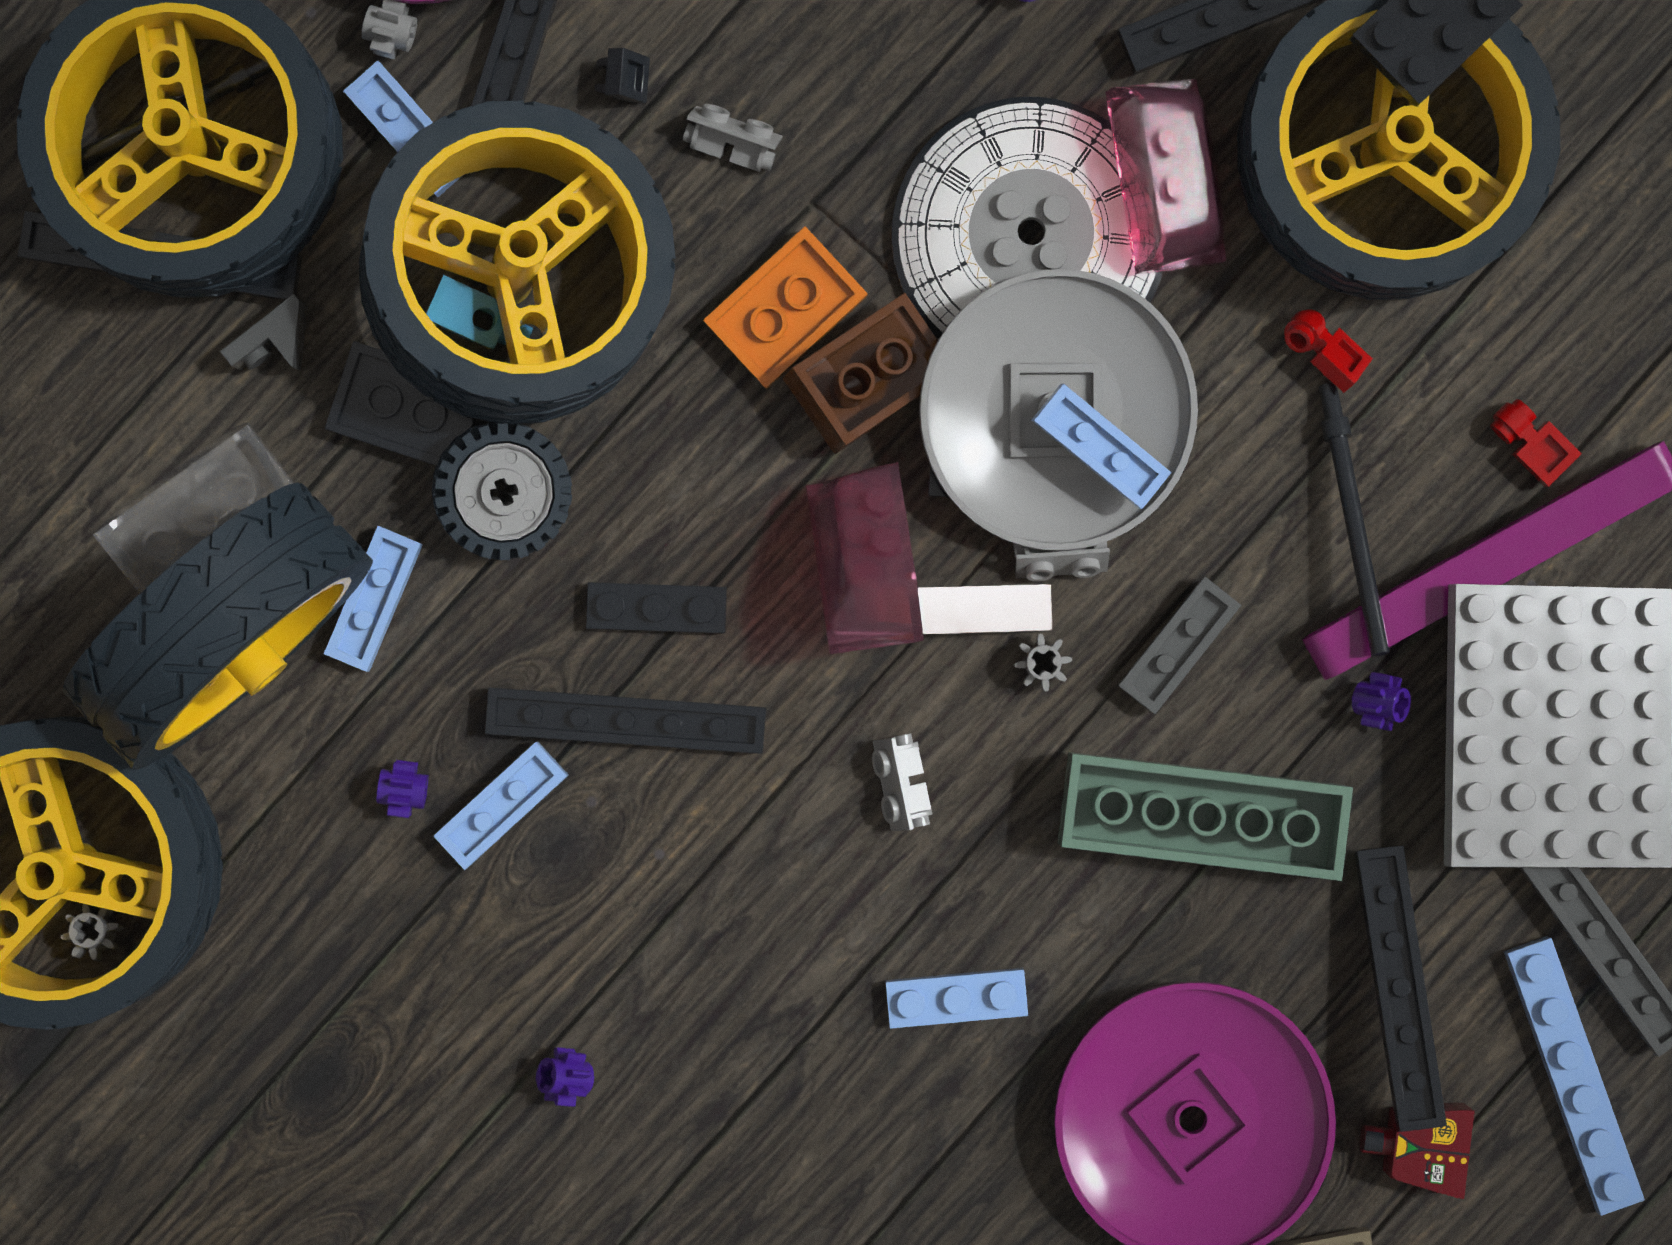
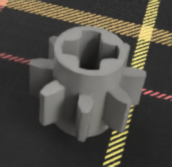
(389, 28)
(1029, 664)
(82, 940)

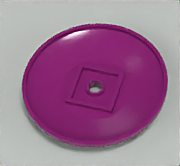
(1262, 1131)

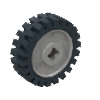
(485, 522)

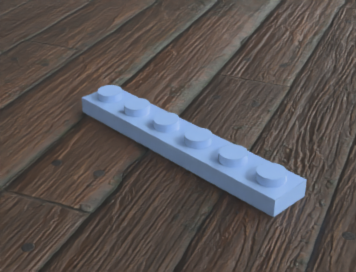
(1574, 1075)

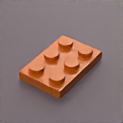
(785, 307)

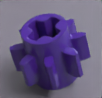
(1381, 701)
(402, 789)
(565, 1077)

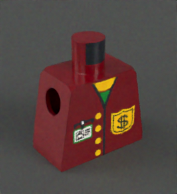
(1425, 1157)

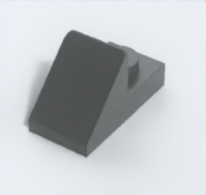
(281, 327)

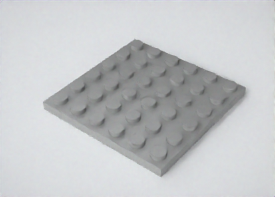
(1558, 727)

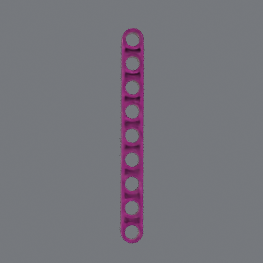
(1499, 556)

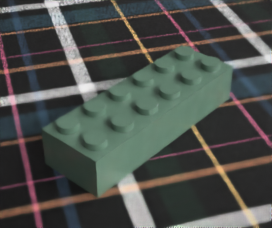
(1205, 816)

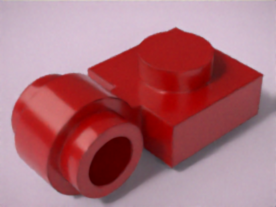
(1336, 353)
(1544, 451)

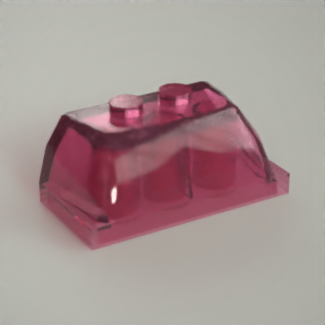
(1167, 175)
(865, 560)

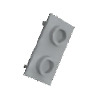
(716, 128)
(1044, 564)
(903, 804)

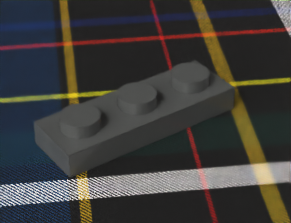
(1179, 645)

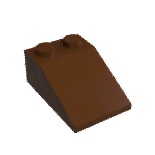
(864, 373)

